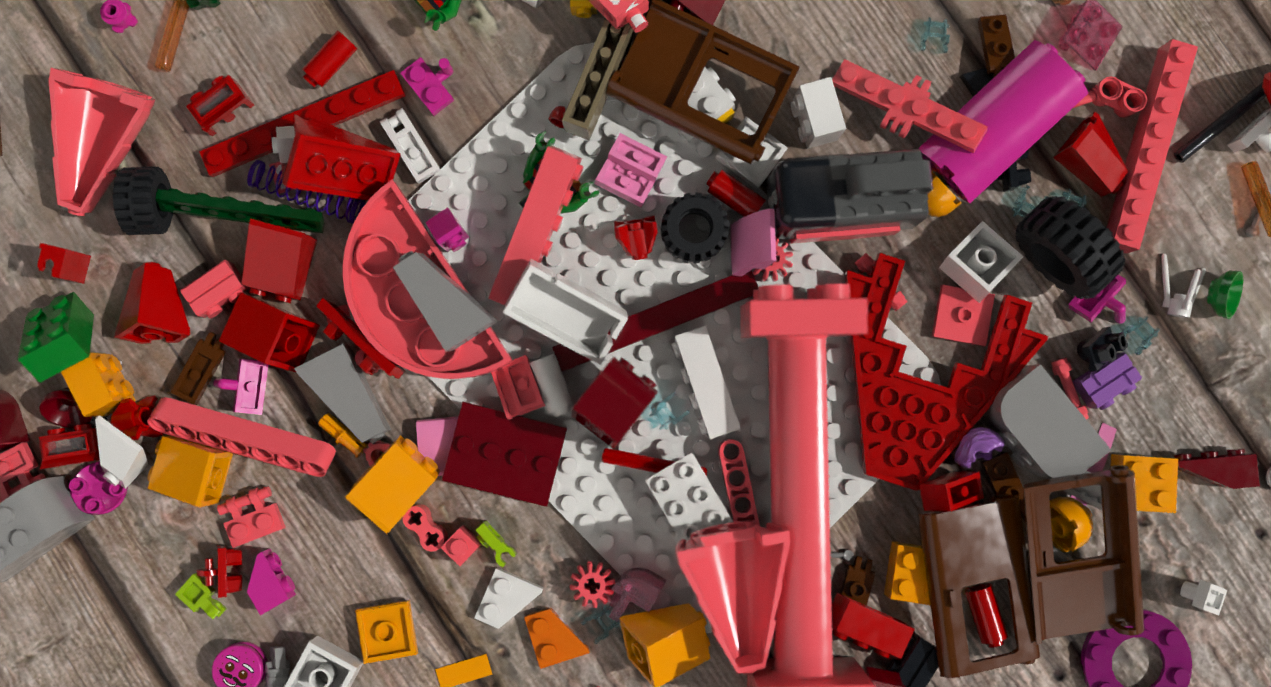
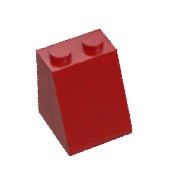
(277, 260)
(268, 333)

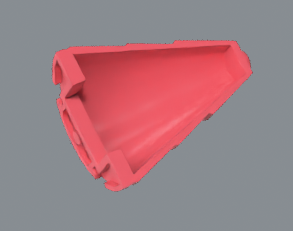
(91, 135)
(738, 585)

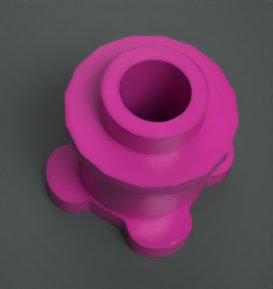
(118, 15)

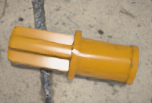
(342, 434)

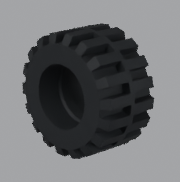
(136, 200)
(694, 205)

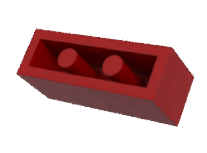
(869, 627)

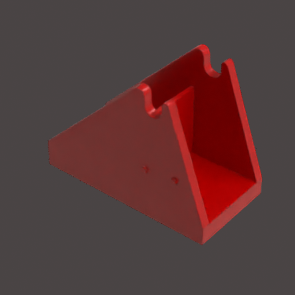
(337, 161)

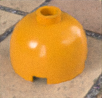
(941, 199)
(1070, 523)

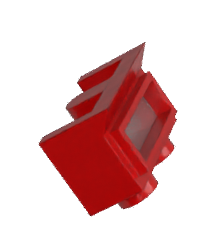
(218, 103)
(69, 447)

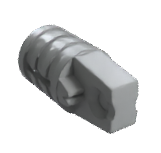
(277, 668)

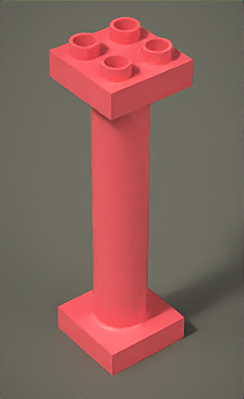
(800, 475)

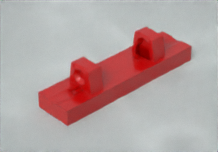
(341, 324)

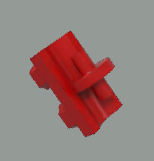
(225, 558)

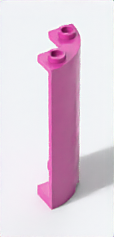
(1017, 109)

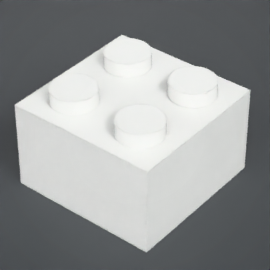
(818, 113)
(980, 261)
(324, 666)

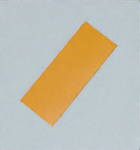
(464, 671)

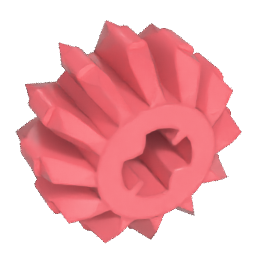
(777, 267)
(586, 591)

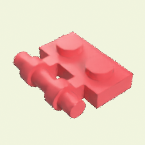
(17, 463)
(254, 524)

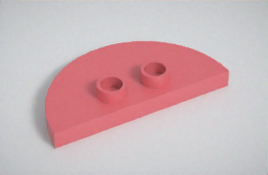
(384, 307)

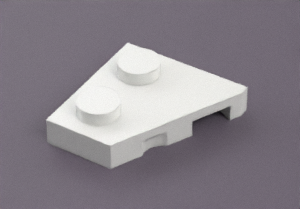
(505, 598)

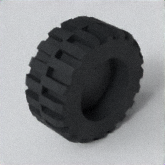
(1070, 247)

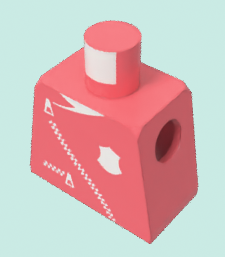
(623, 12)

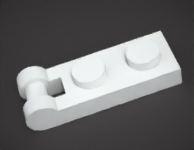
(411, 146)

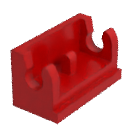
(67, 263)

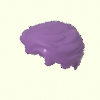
(978, 444)

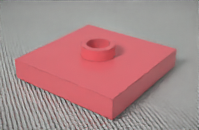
(962, 317)

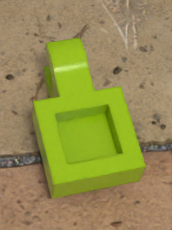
(491, 538)
(198, 596)

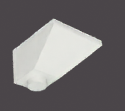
(119, 455)

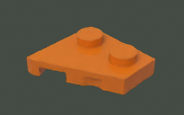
(553, 638)

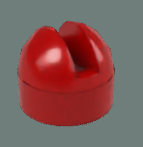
(557, 115)

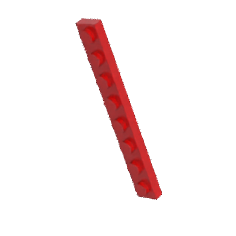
(330, 110)

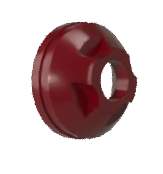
(62, 411)

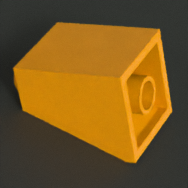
(189, 471)
(393, 483)
(665, 642)

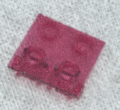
(1091, 33)

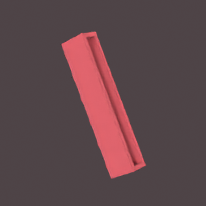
(538, 218)

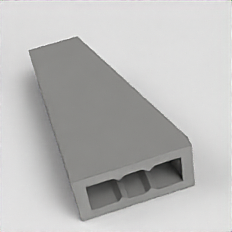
(443, 303)
(346, 392)

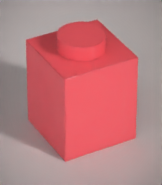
(461, 545)

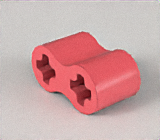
(425, 527)

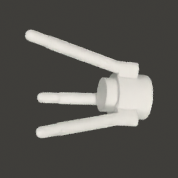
(1181, 304)

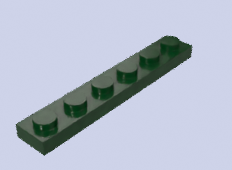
(240, 211)

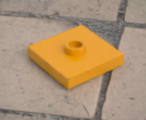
(386, 631)

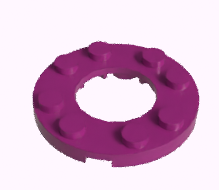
(1173, 648)

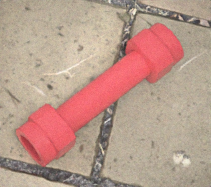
(865, 264)
(1062, 367)

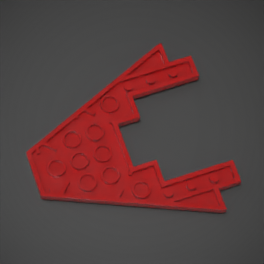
(911, 422)

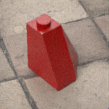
(1093, 157)
(152, 307)

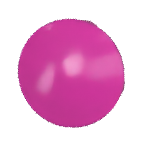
(93, 492)

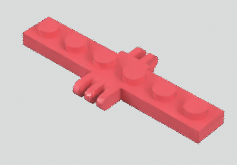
(909, 106)

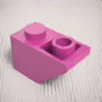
(447, 230)
(268, 582)

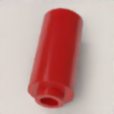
(328, 60)
(734, 193)
(986, 615)

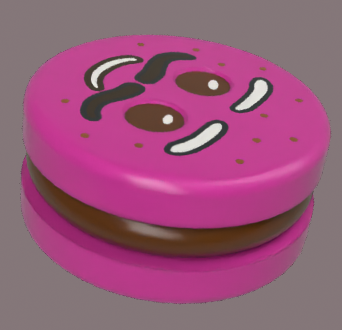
(239, 666)

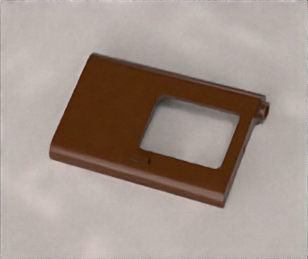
(668, 64)
(971, 549)
(1092, 590)

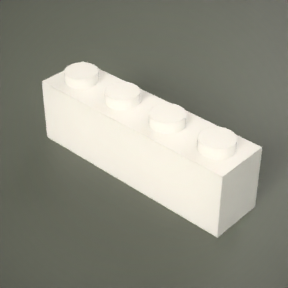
(707, 383)

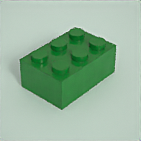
(56, 336)

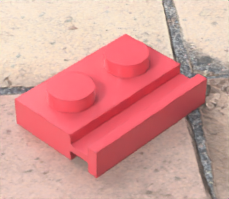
(518, 388)

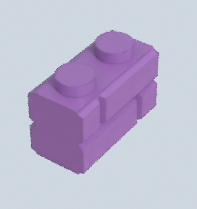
(1113, 378)

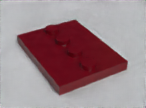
(504, 455)

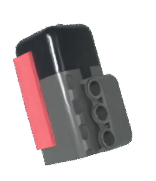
(849, 195)

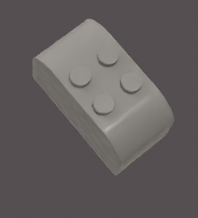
(1044, 426)
(36, 522)

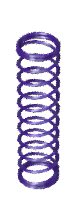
(260, 171)

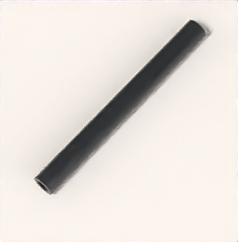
(1220, 124)

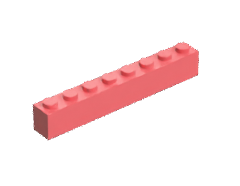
(1151, 143)

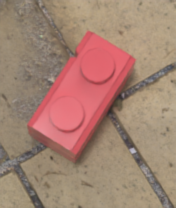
(214, 290)

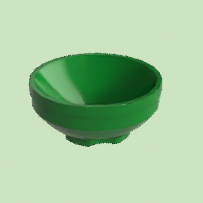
(1225, 293)

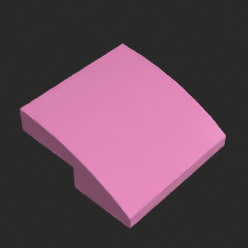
(630, 170)
(753, 242)
(435, 439)

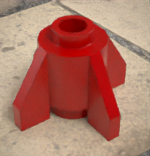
(636, 236)
(132, 418)

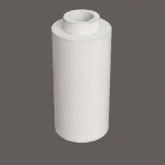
(552, 385)

